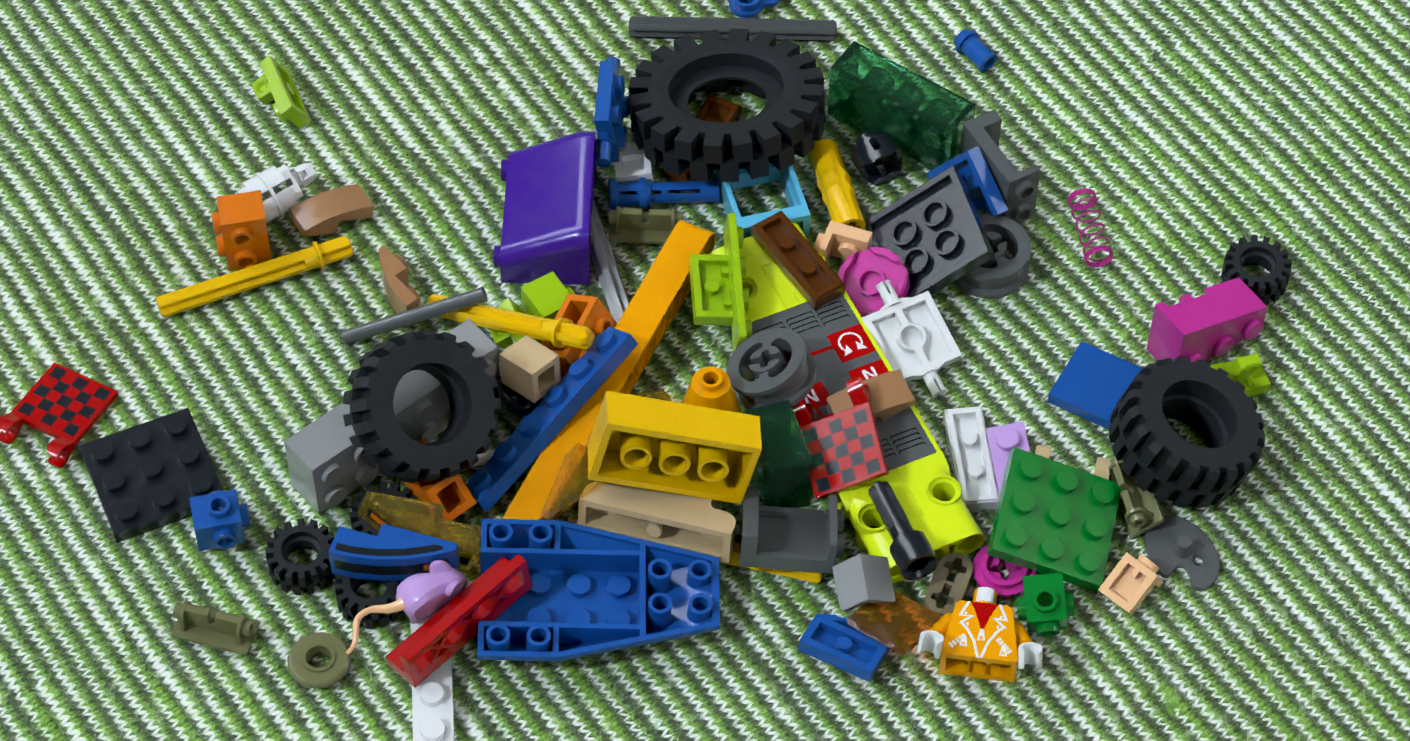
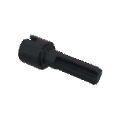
(909, 546)

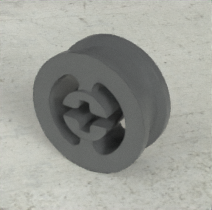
(1000, 275)
(765, 359)

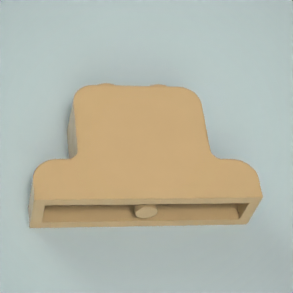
(660, 518)

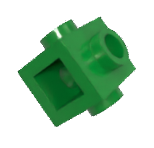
(1040, 592)

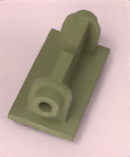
(633, 226)
(1138, 506)
(214, 628)

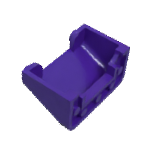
(548, 210)

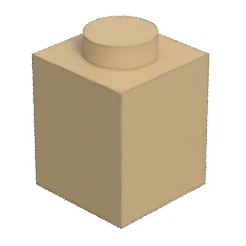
(529, 368)

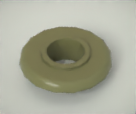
(318, 645)

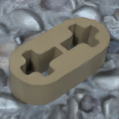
(940, 585)

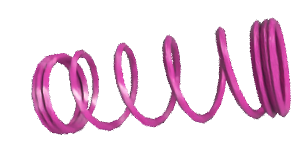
(1085, 206)

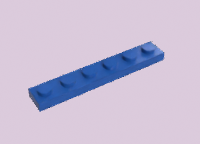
(549, 417)

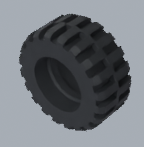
(469, 399)
(1166, 461)

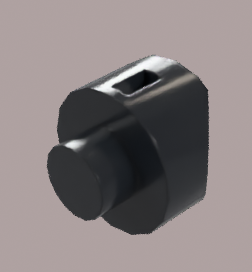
(874, 150)

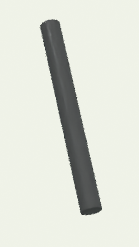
(414, 315)

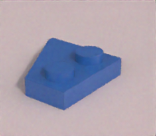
(977, 179)

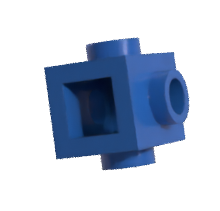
(219, 520)

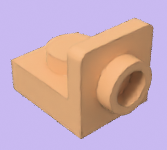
(842, 241)
(1131, 582)

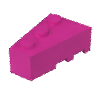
(1207, 323)

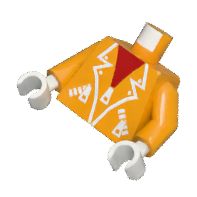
(980, 640)

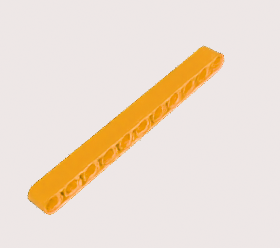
(647, 321)

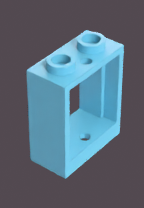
(796, 212)

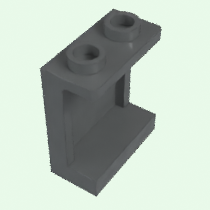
(1016, 187)
(790, 536)

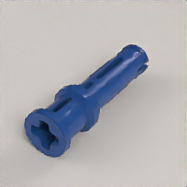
(643, 187)

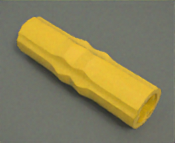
(835, 184)

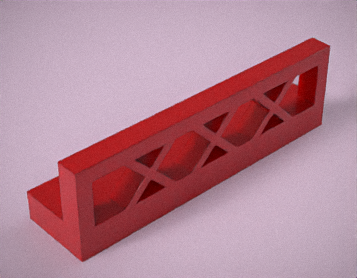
(458, 620)

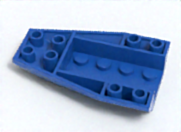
(594, 592)

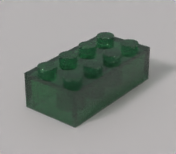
(889, 98)

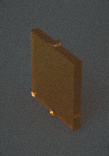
(894, 624)

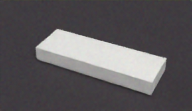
(971, 457)

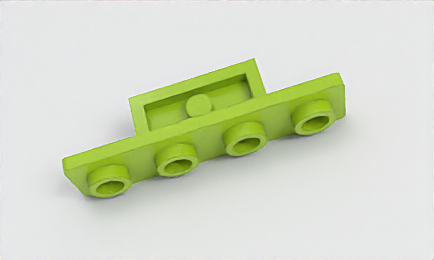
(718, 285)

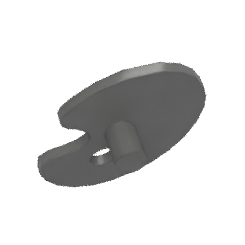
(1176, 544)

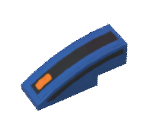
(389, 555)

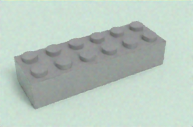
(327, 465)

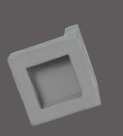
(863, 581)

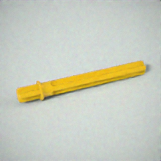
(255, 276)
(559, 331)

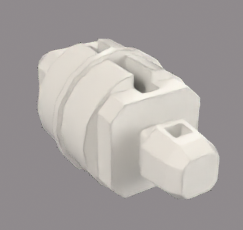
(278, 204)

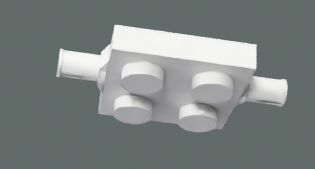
(913, 336)

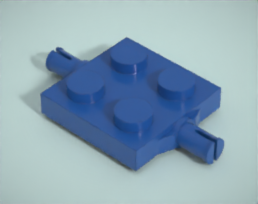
(610, 112)

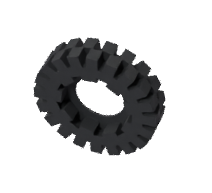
(783, 128)

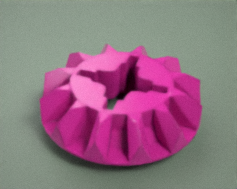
(987, 575)

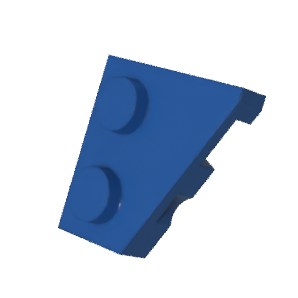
(843, 646)

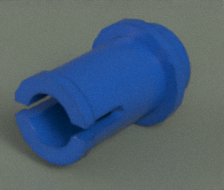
(969, 44)

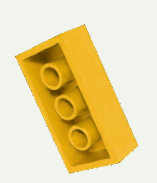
(674, 447)

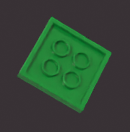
(1054, 519)

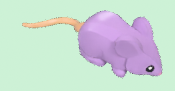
(418, 596)

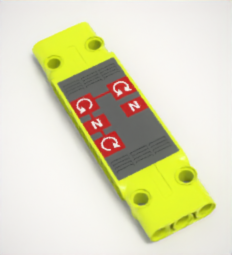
(912, 456)

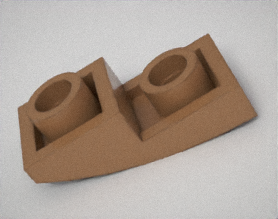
(324, 211)
(396, 283)
(888, 395)

